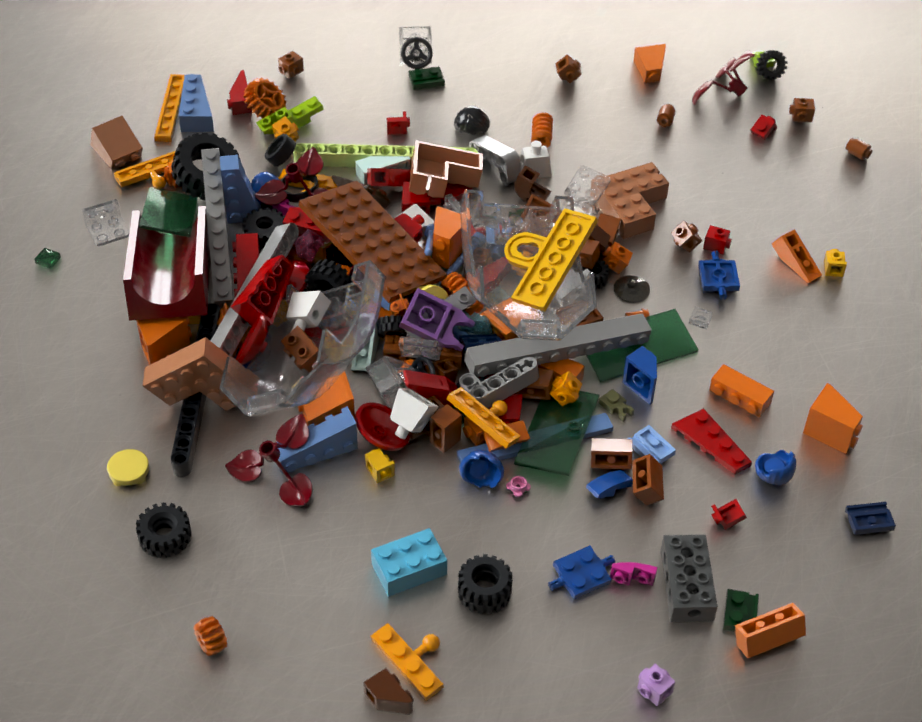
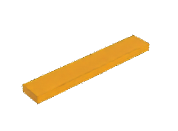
(170, 109)

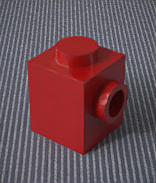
(717, 239)

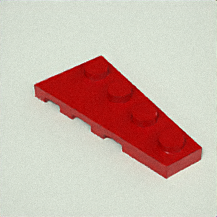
(712, 439)

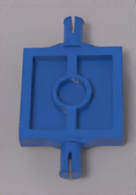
(719, 275)
(581, 572)

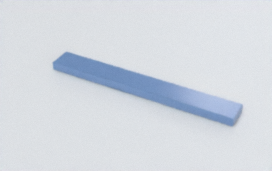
(598, 425)

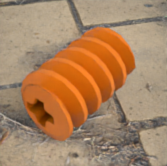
(542, 128)

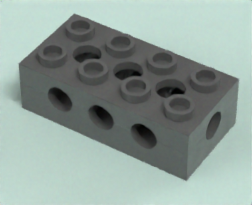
(688, 578)

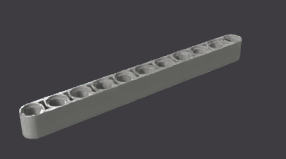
(233, 325)

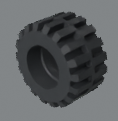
(482, 598)

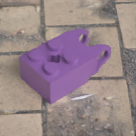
(442, 319)

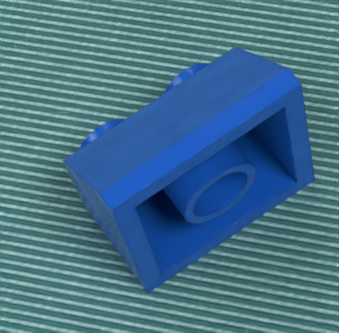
(641, 373)

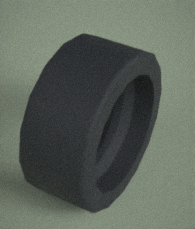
(280, 150)

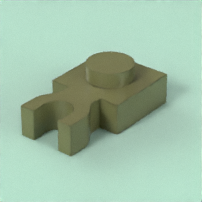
(614, 402)

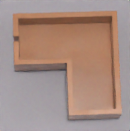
(437, 164)
(630, 197)
(189, 372)

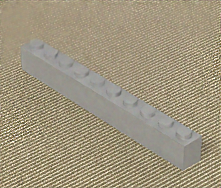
(217, 228)
(580, 341)

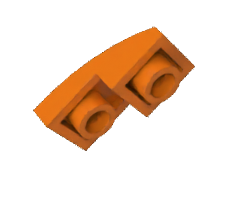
(519, 427)

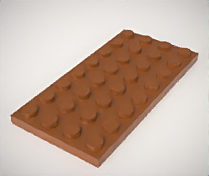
(368, 233)

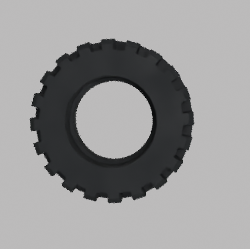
(189, 150)

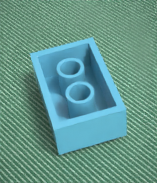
(409, 562)

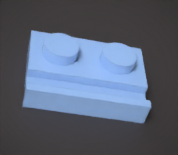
(650, 442)

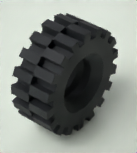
(259, 219)
(326, 276)
(163, 517)

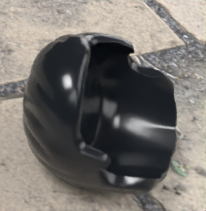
(472, 120)

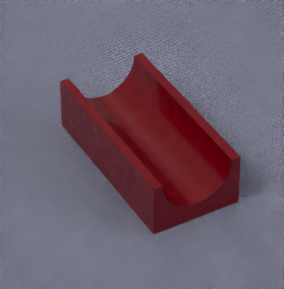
(167, 271)

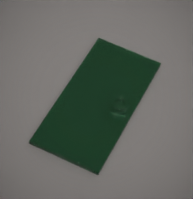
(168, 212)
(667, 342)
(557, 434)

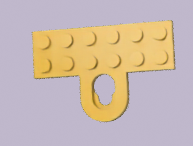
(553, 260)

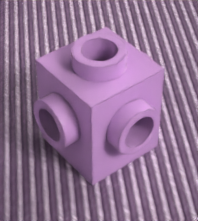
(655, 684)

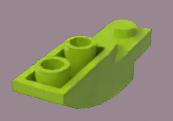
(299, 115)

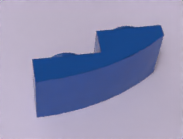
(606, 484)

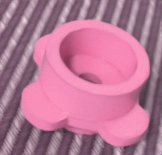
(518, 481)

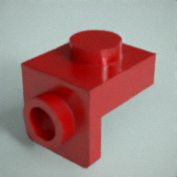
(398, 125)
(764, 126)
(728, 514)

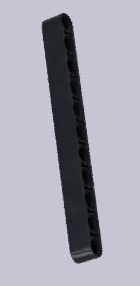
(192, 407)

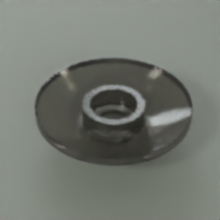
(631, 288)

